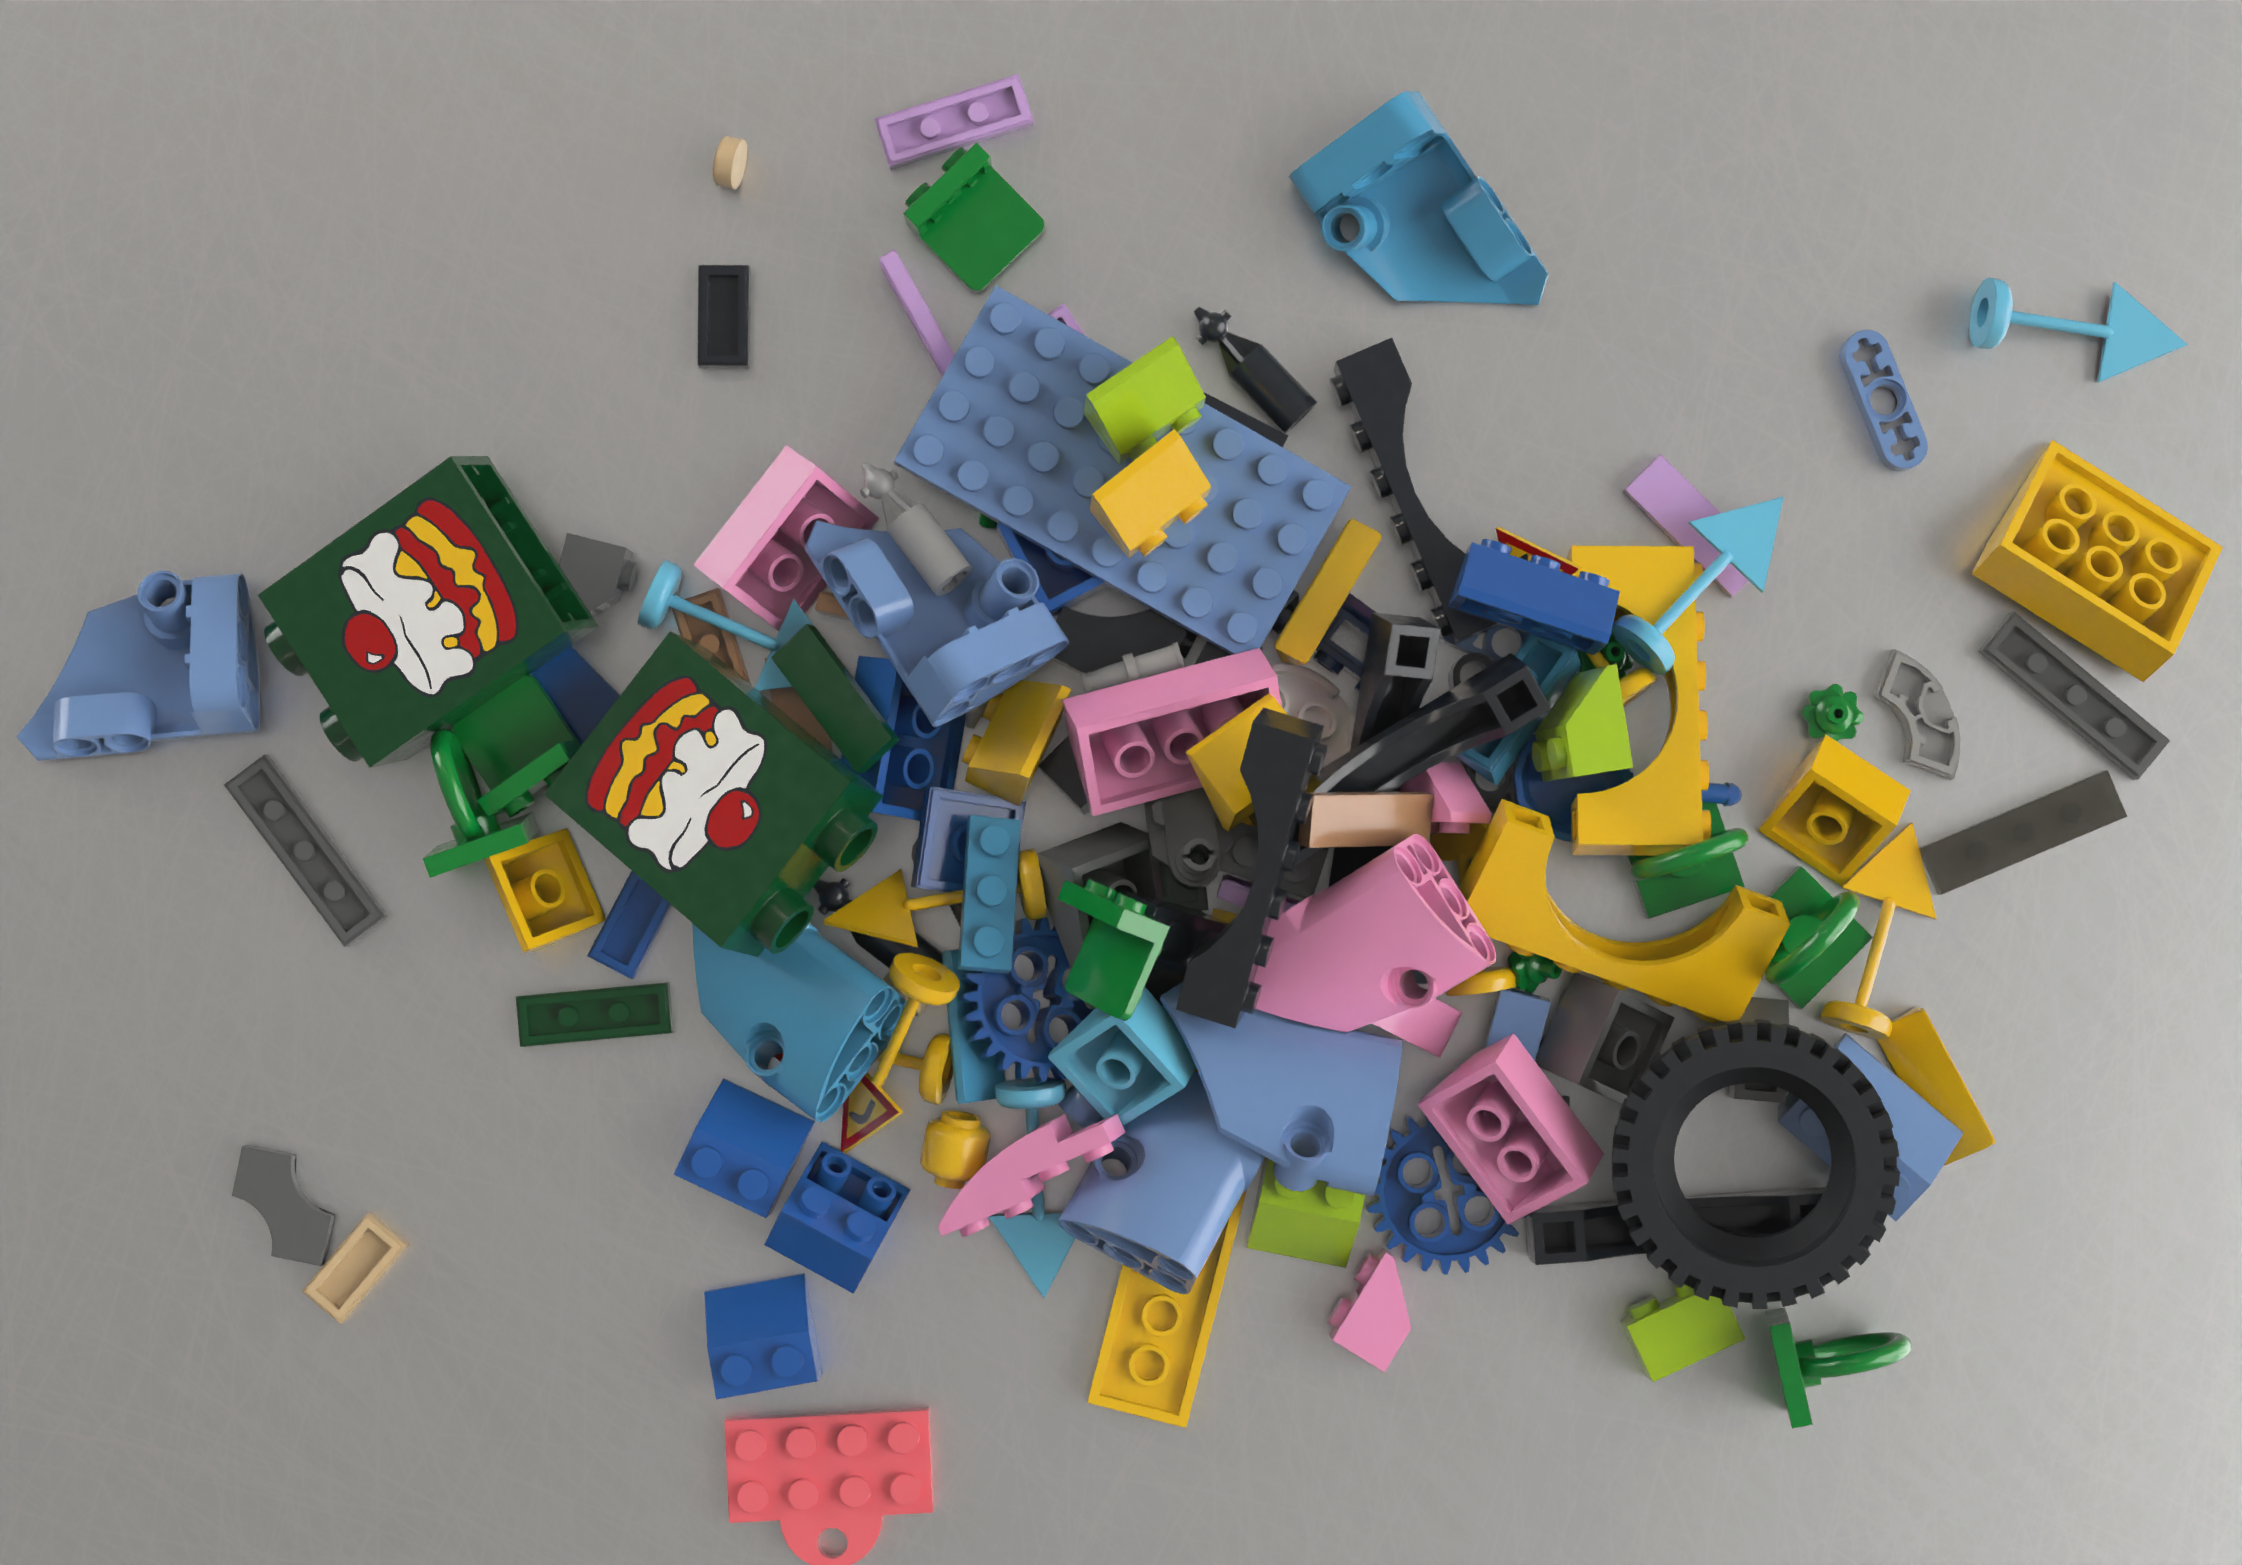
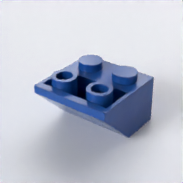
(837, 1217)

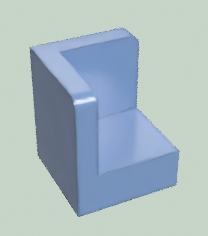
(1519, 1014)

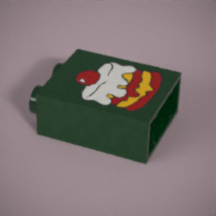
(423, 612)
(717, 799)

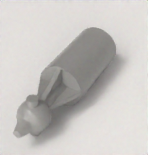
(917, 533)

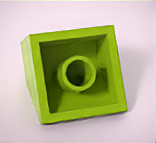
(1145, 401)
(1584, 728)
(1304, 1224)

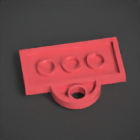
(829, 1474)

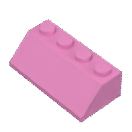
(1137, 733)

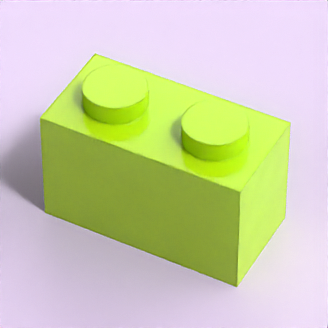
(1679, 1331)

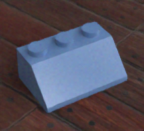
(1920, 1130)

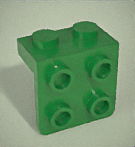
(972, 218)
(516, 745)
(1116, 948)

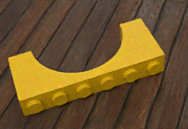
(1664, 802)
(1702, 969)

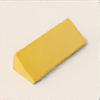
(1327, 593)
(1926, 1067)

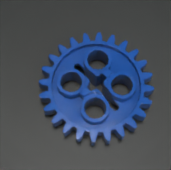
(994, 990)
(1402, 1202)

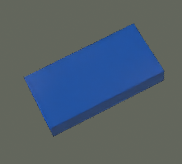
(630, 927)

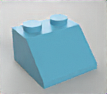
(1126, 1063)

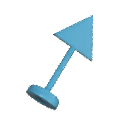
(2129, 336)
(1744, 540)
(663, 596)
(1034, 1236)

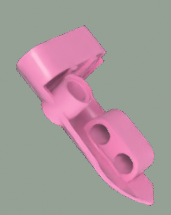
(1355, 945)

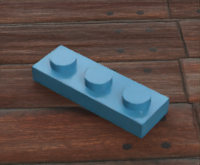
(989, 894)

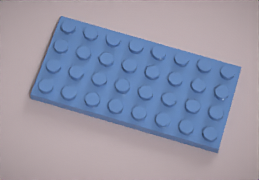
(1017, 448)

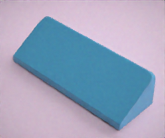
(1553, 669)
(973, 1075)

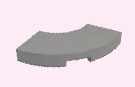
(1924, 712)

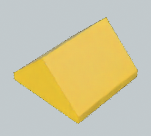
(1219, 761)
(545, 890)

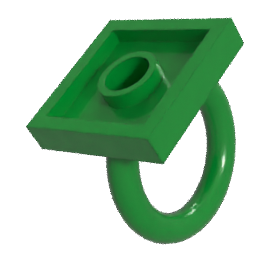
(473, 830)
(1690, 872)
(1819, 937)
(1804, 1364)

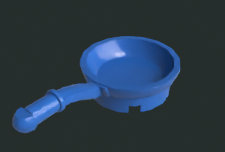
(1556, 796)

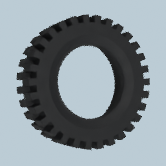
(1773, 1264)

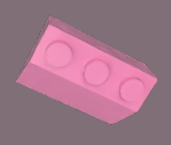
(762, 544)
(1512, 1130)

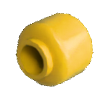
(954, 1148)

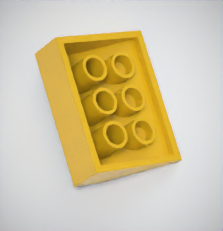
(2099, 562)

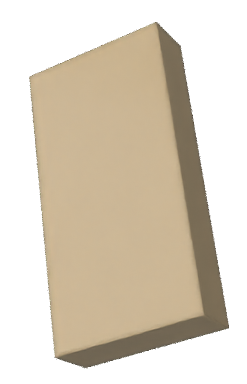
(355, 1267)

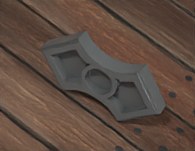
(271, 1185)

